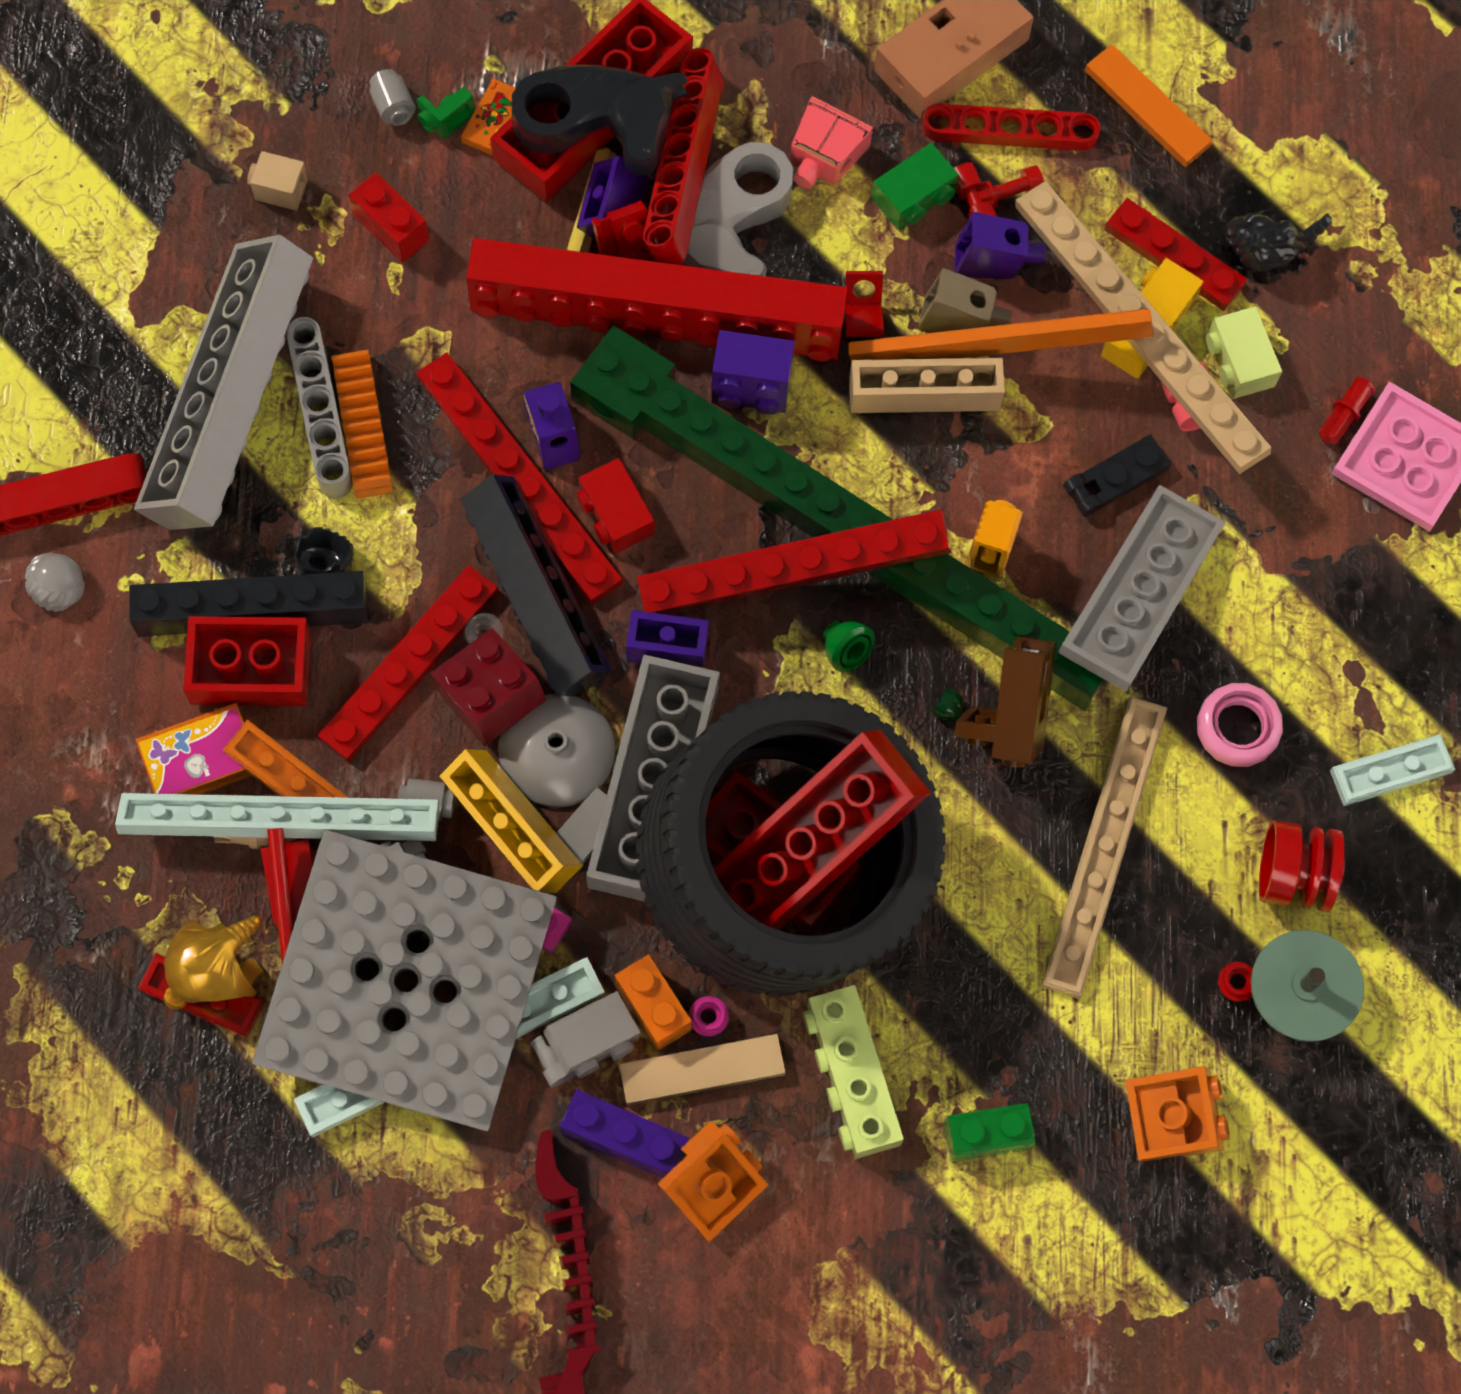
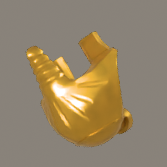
(204, 964)

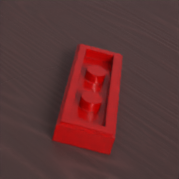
(234, 1014)

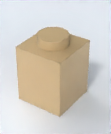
(278, 180)

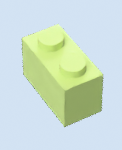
(1243, 352)

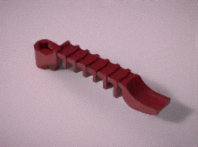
(558, 1191)

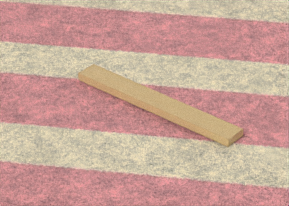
(1104, 848)

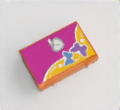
(190, 754)

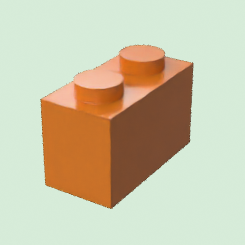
(653, 1002)

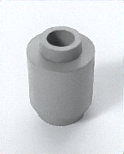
(391, 97)
(430, 790)

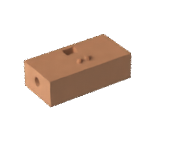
(950, 49)

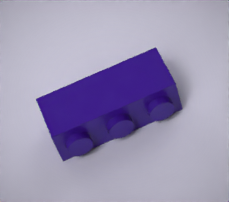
(622, 1134)

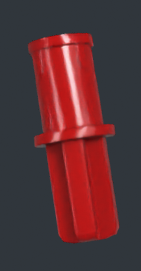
(1346, 410)

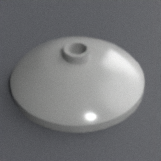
(564, 773)

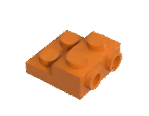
(1177, 1114)
(713, 1180)

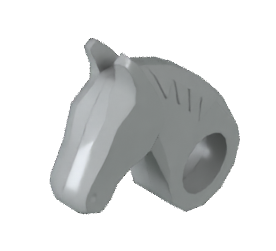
(728, 209)

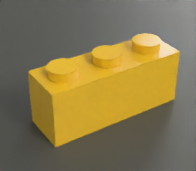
(1171, 293)

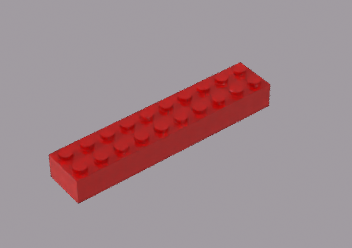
(651, 297)

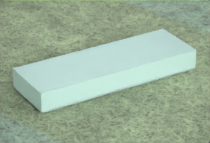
(1392, 770)

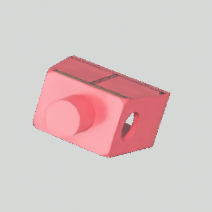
(827, 144)

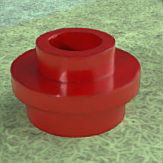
(1224, 981)

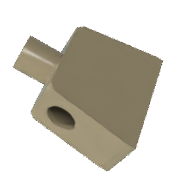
(959, 304)

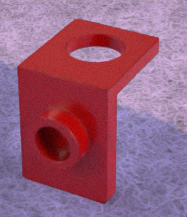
(864, 313)

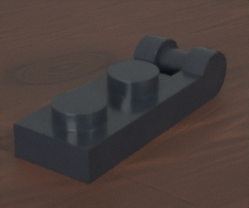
(1118, 475)

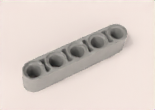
(314, 391)

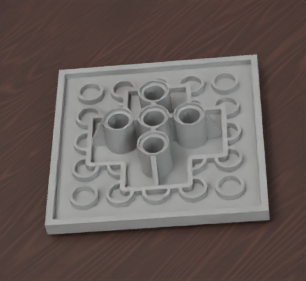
(365, 907)

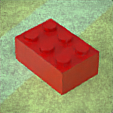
(247, 661)

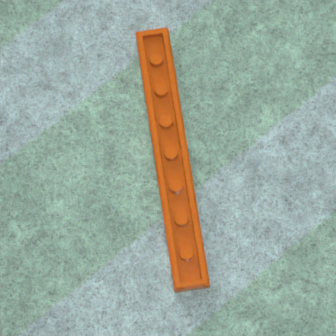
(1009, 337)

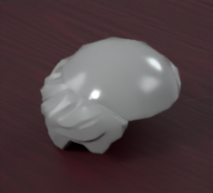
(54, 581)

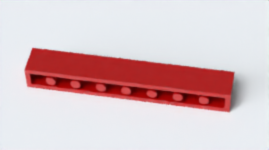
(795, 563)

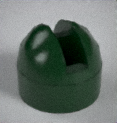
(950, 705)

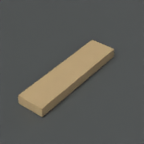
(702, 1069)

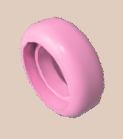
(1250, 697)

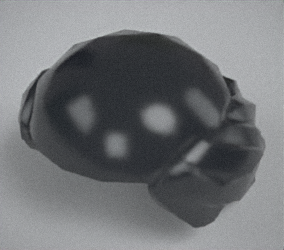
(323, 552)

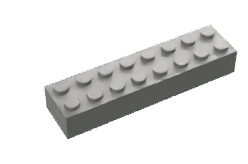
(224, 384)

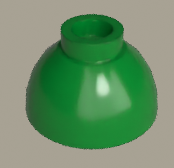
(848, 644)

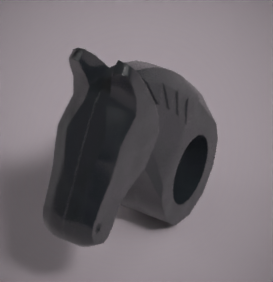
(598, 97)

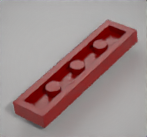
(1159, 241)

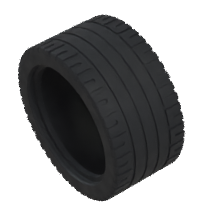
(696, 907)

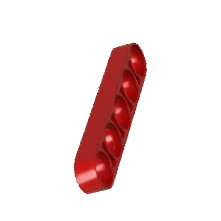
(1027, 119)

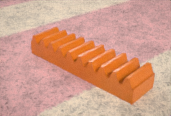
(362, 424)

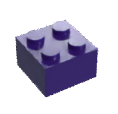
(752, 372)

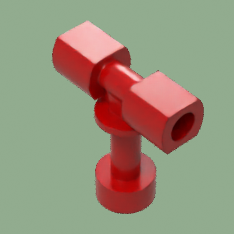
(983, 196)

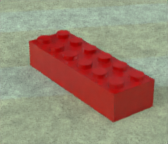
(635, 40)
(821, 830)

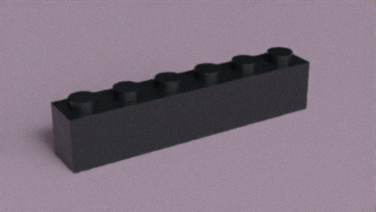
(535, 586)
(319, 598)

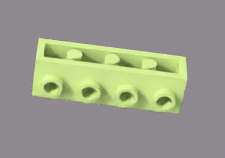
(854, 1072)

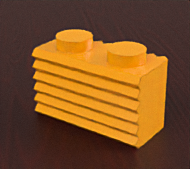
(994, 538)

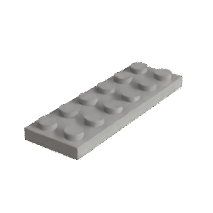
(1141, 588)

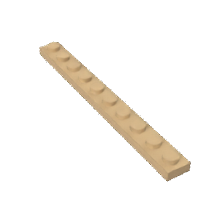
(1162, 353)

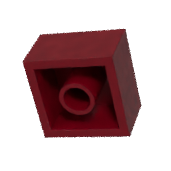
(488, 686)

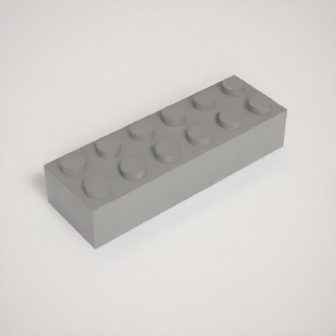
(665, 715)

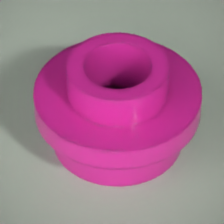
(712, 1004)

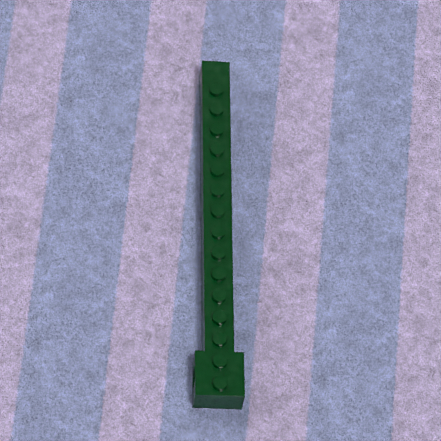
(638, 390)

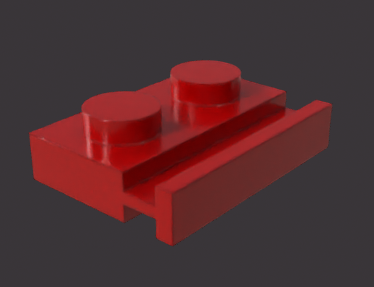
(622, 232)

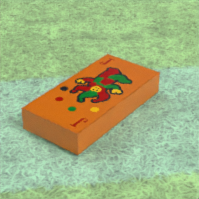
(489, 116)

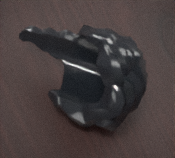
(1267, 243)

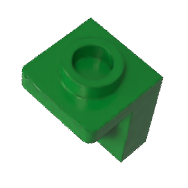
(450, 114)

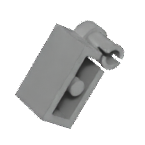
(585, 1038)

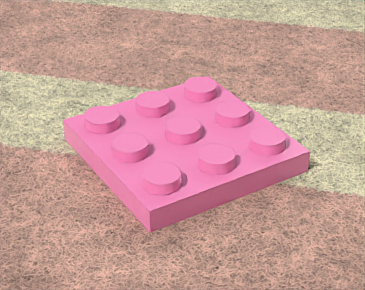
(1405, 457)

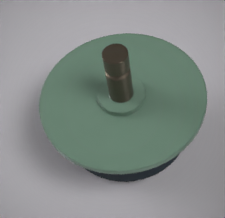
(1307, 985)

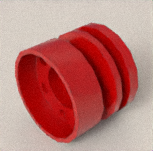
(1310, 867)

